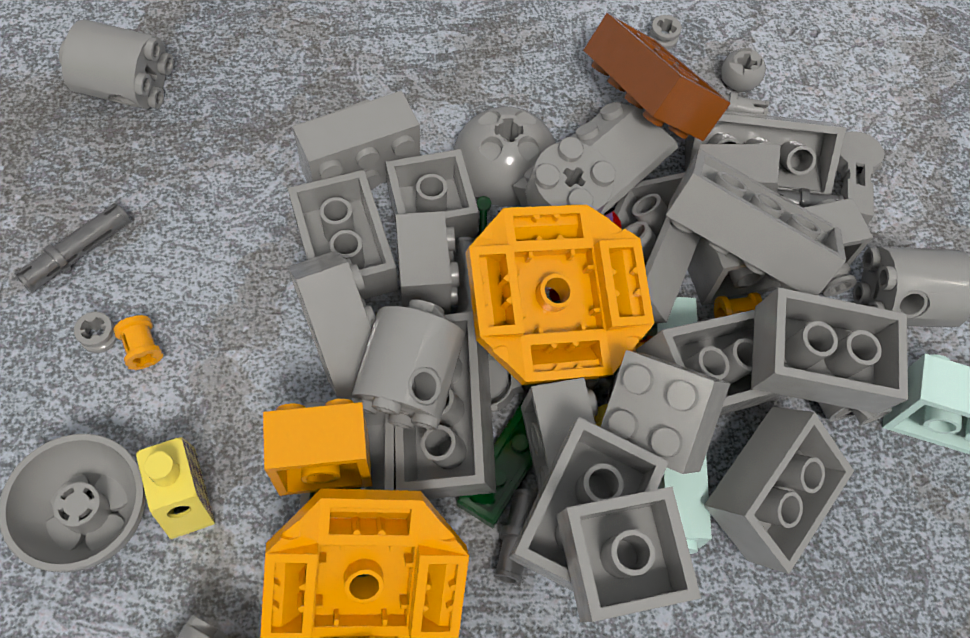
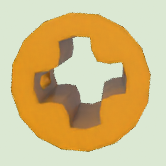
(725, 306)
(138, 342)

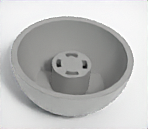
(500, 149)
(58, 488)

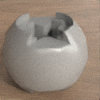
(743, 70)

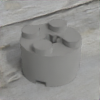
(570, 176)

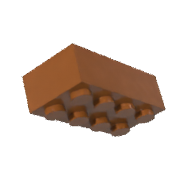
(655, 79)

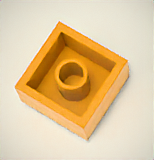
(317, 447)

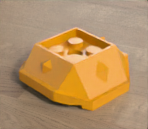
(590, 267)
(392, 535)

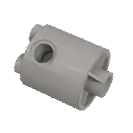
(115, 64)
(920, 282)
(409, 365)

